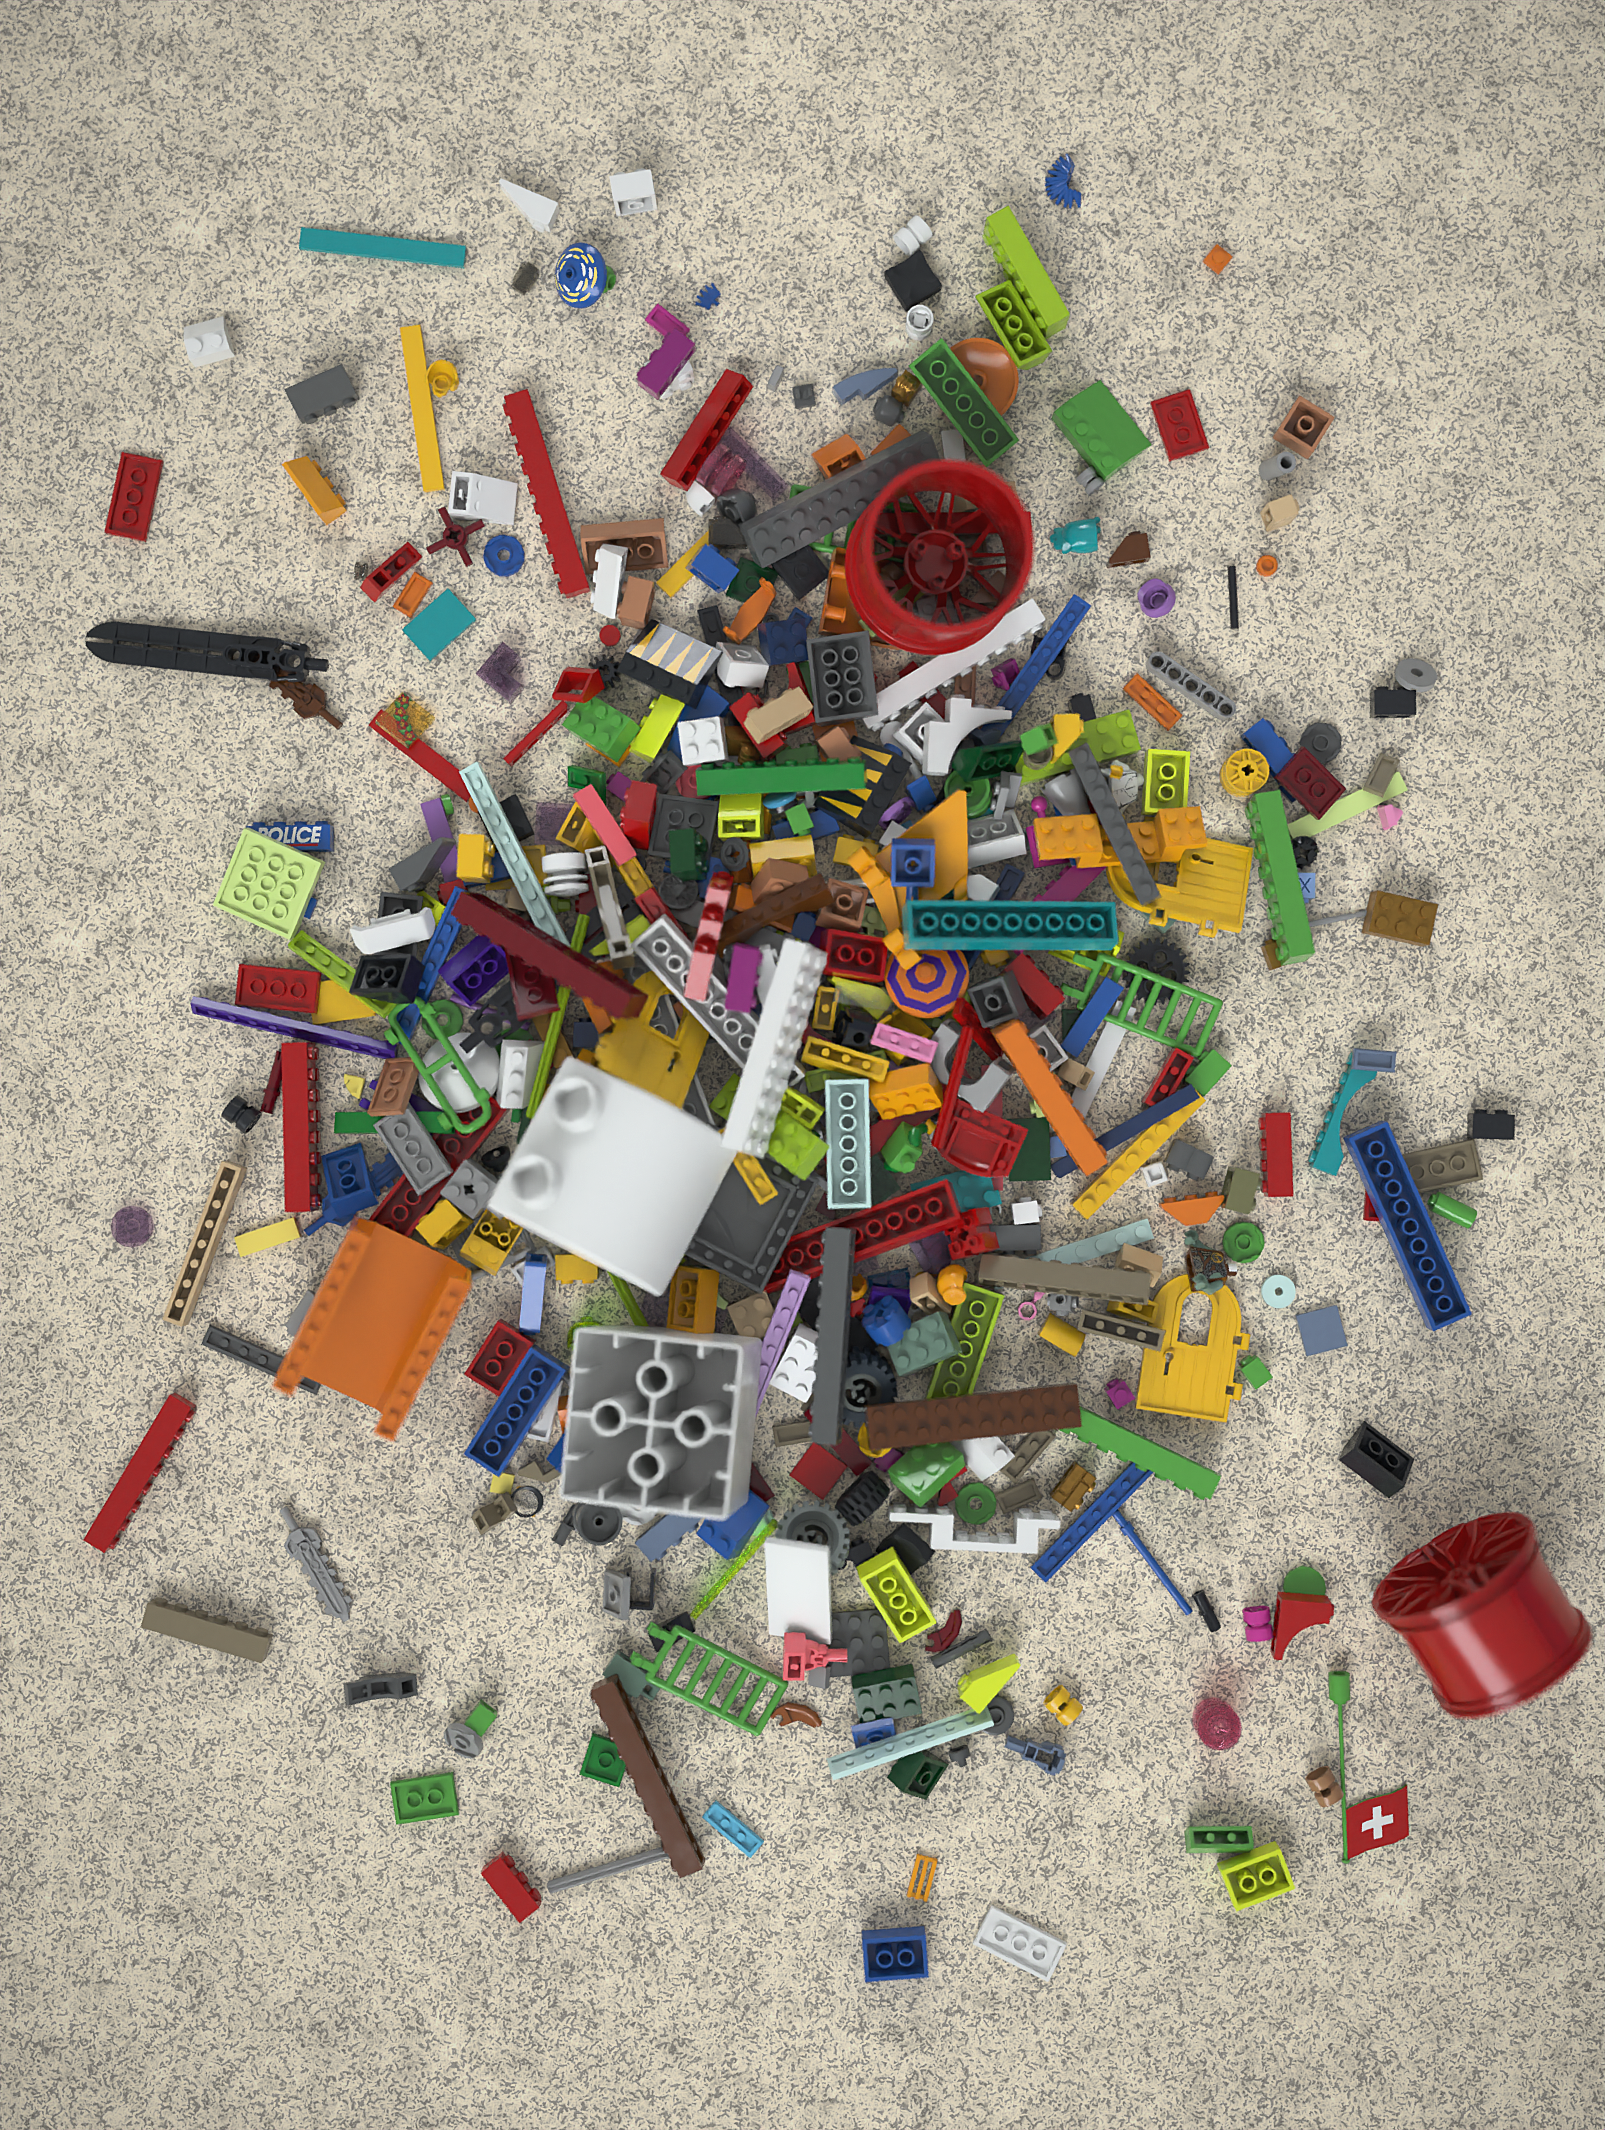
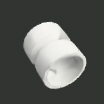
(915, 233)
(919, 322)

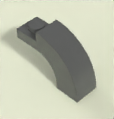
(380, 1686)

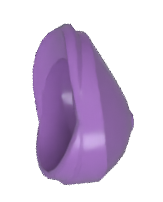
(1156, 598)

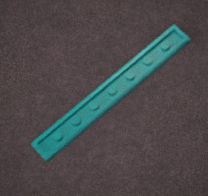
(382, 247)

